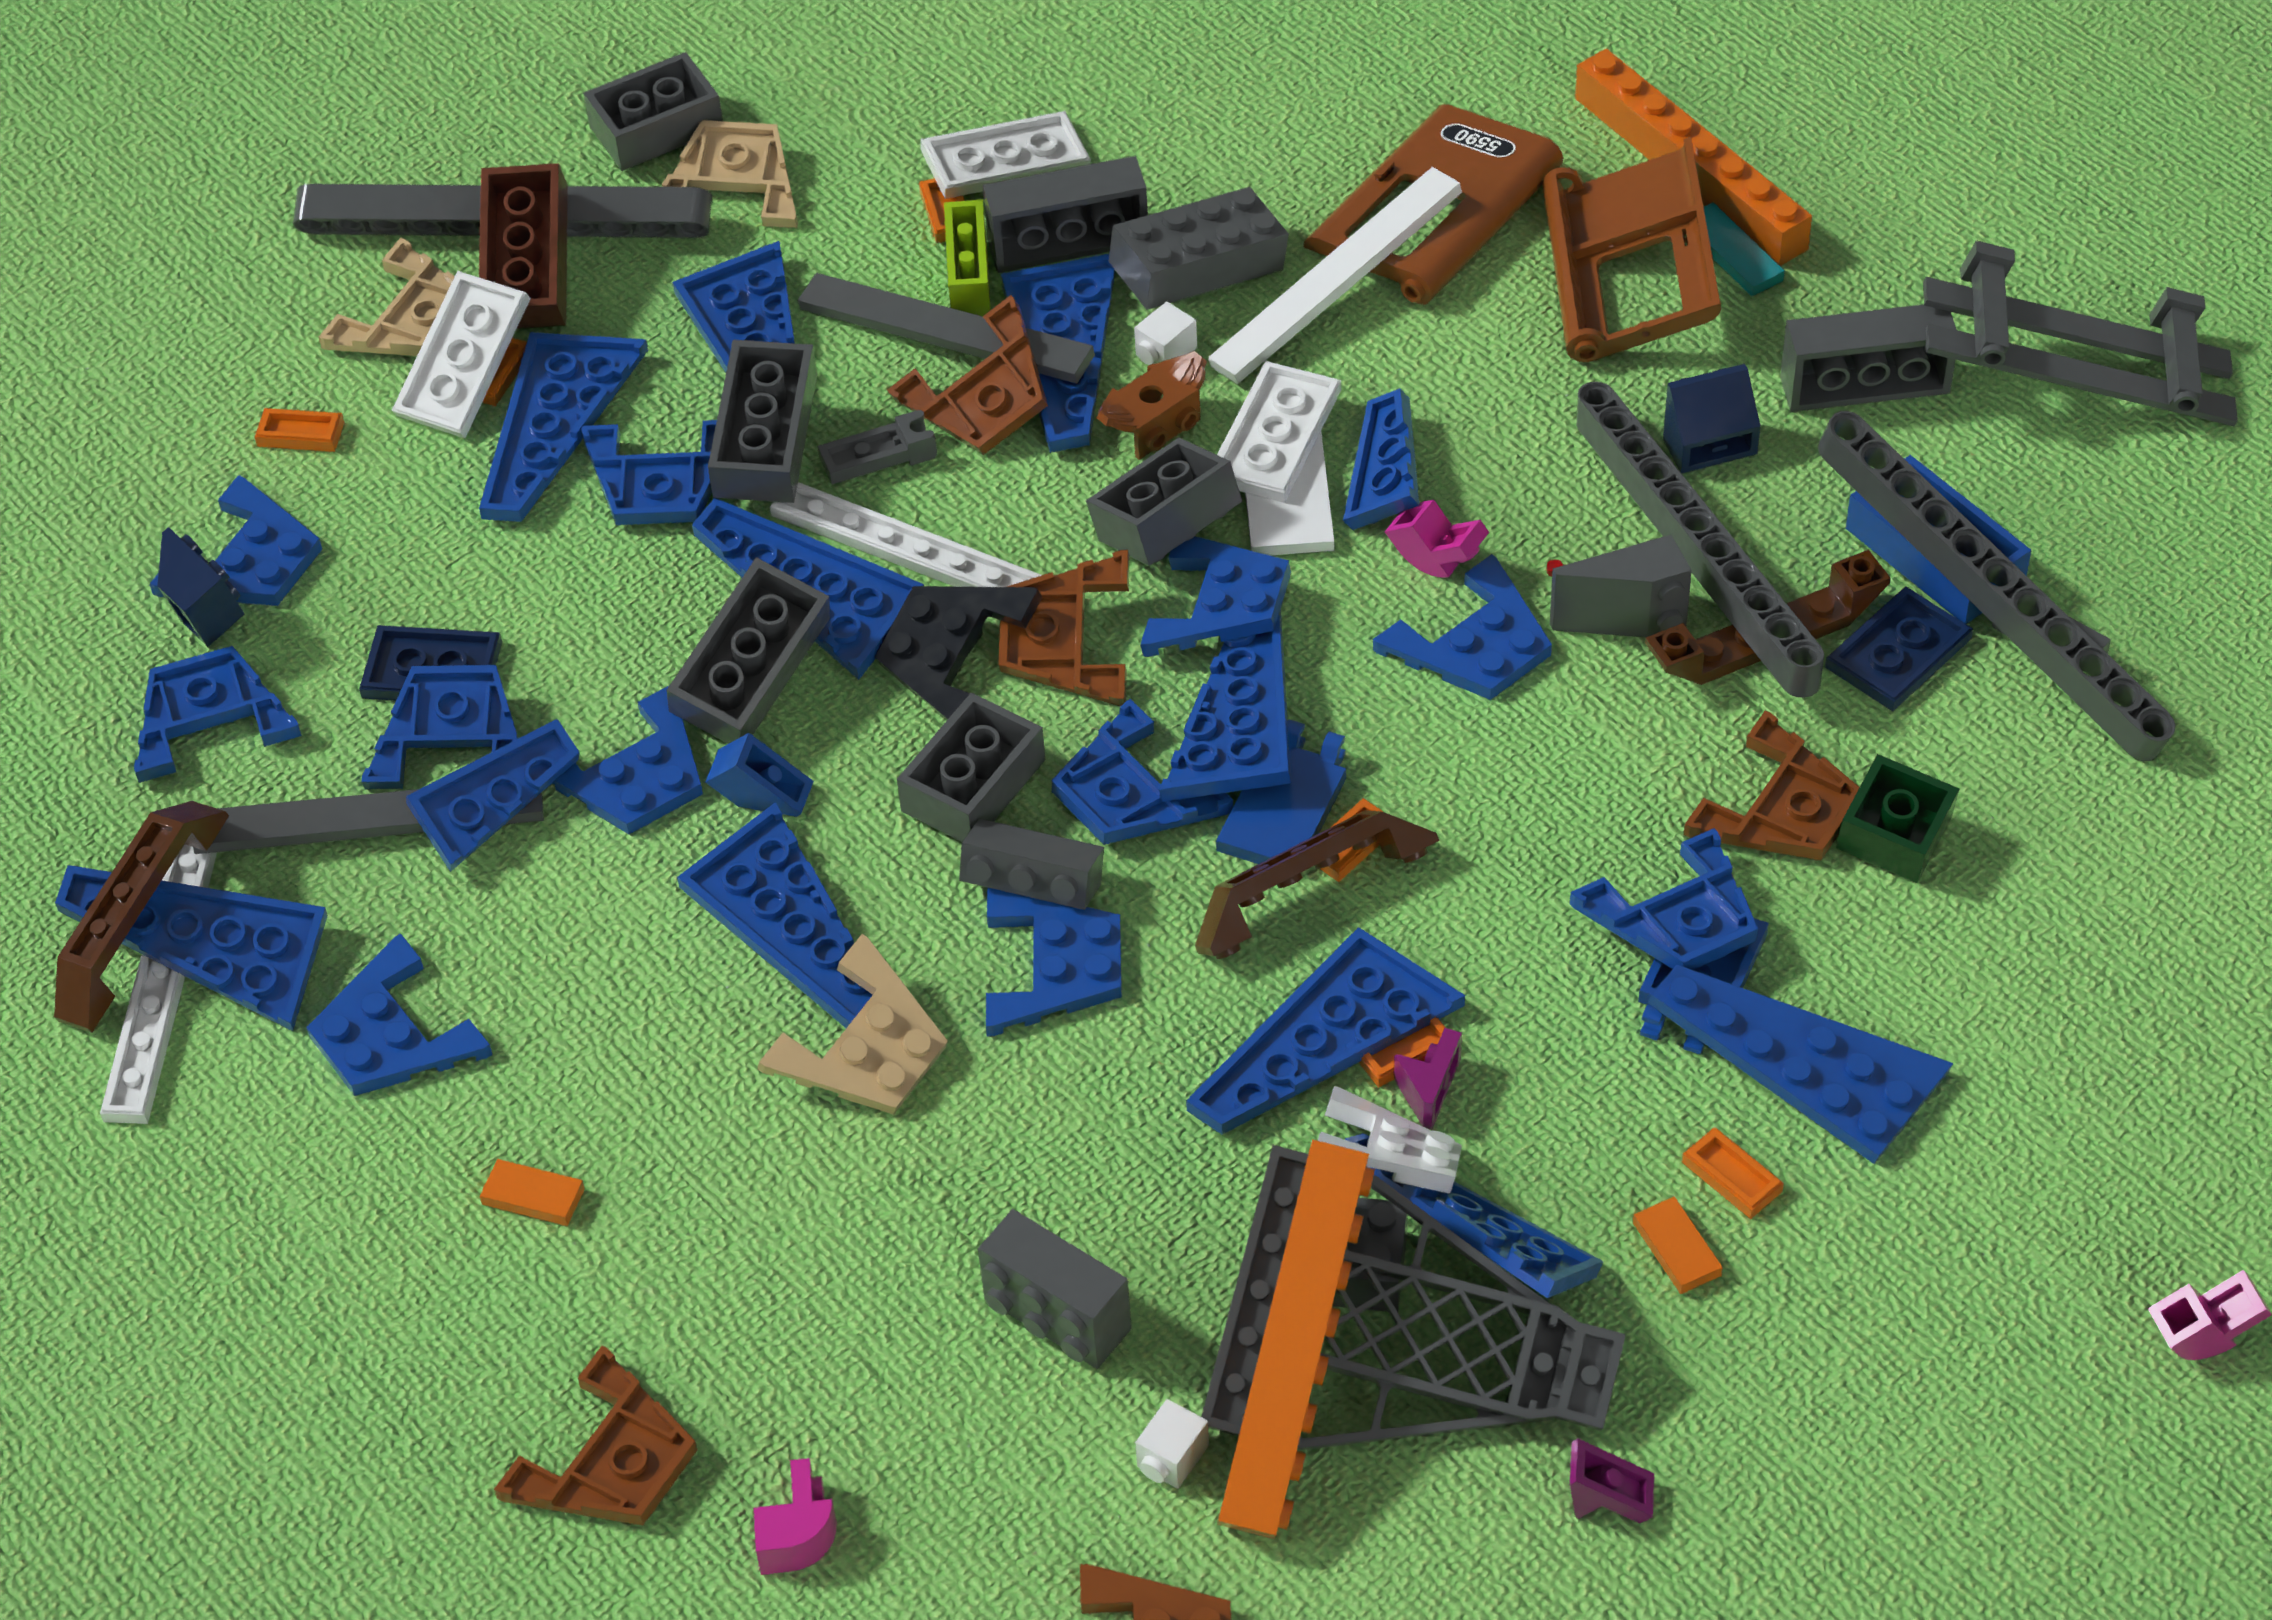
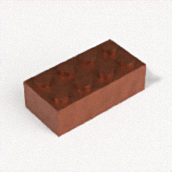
(526, 237)

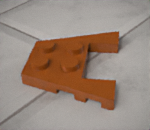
(992, 396)
(1053, 640)
(1796, 810)
(623, 1464)
(1115, 1591)

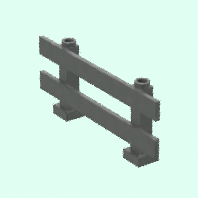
(1990, 346)

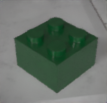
(1897, 818)

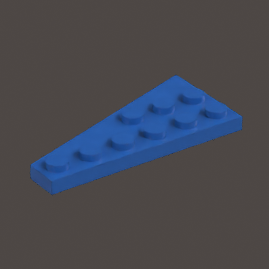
(739, 301)
(1074, 304)
(557, 391)
(860, 593)
(1237, 723)
(780, 909)
(225, 940)
(1344, 1009)
(1830, 1072)
(1507, 1239)

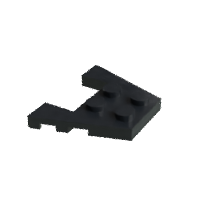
(938, 631)

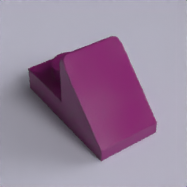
(1428, 1081)
(1609, 1482)

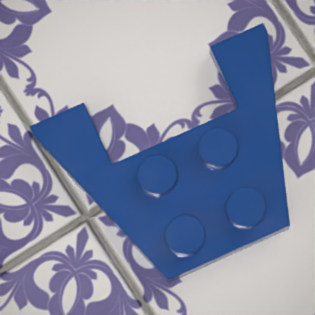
(650, 485)
(267, 551)
(1235, 601)
(1486, 648)
(201, 695)
(441, 710)
(642, 779)
(1117, 794)
(1685, 923)
(1072, 959)
(374, 1040)

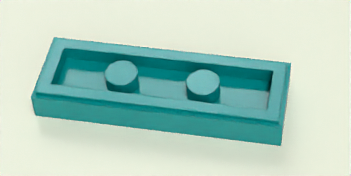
(1740, 254)

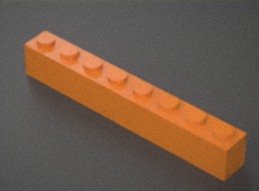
(1659, 128)
(1293, 1340)

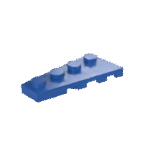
(1384, 463)
(484, 795)

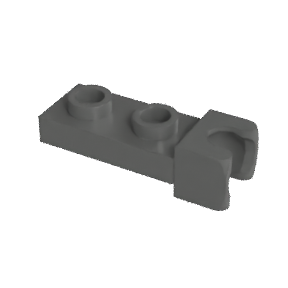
(879, 448)

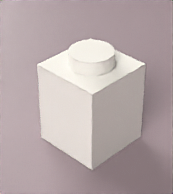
(1165, 335)
(1171, 1444)

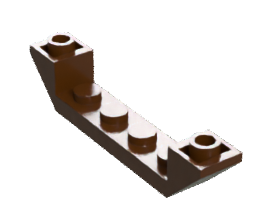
(1851, 589)
(1224, 923)
(80, 992)

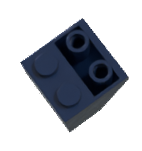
(1711, 419)
(196, 588)

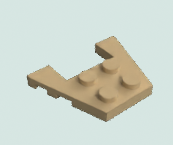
(739, 160)
(407, 318)
(879, 1052)

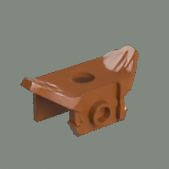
(1153, 420)

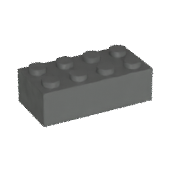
(1061, 212)
(1198, 247)
(1863, 358)
(762, 421)
(748, 653)

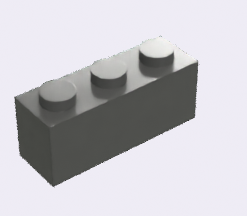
(1031, 864)

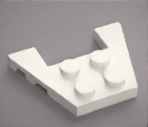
(1395, 1143)

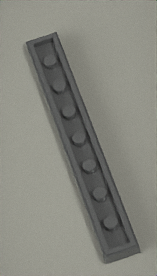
(936, 325)
(328, 821)

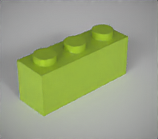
(967, 256)

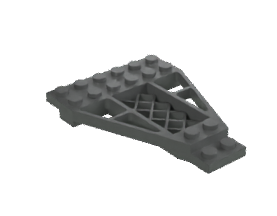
(1561, 1363)

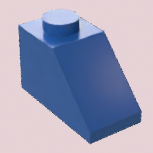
(758, 777)

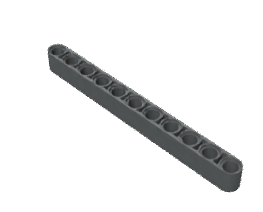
(456, 210)
(1705, 543)
(2000, 603)

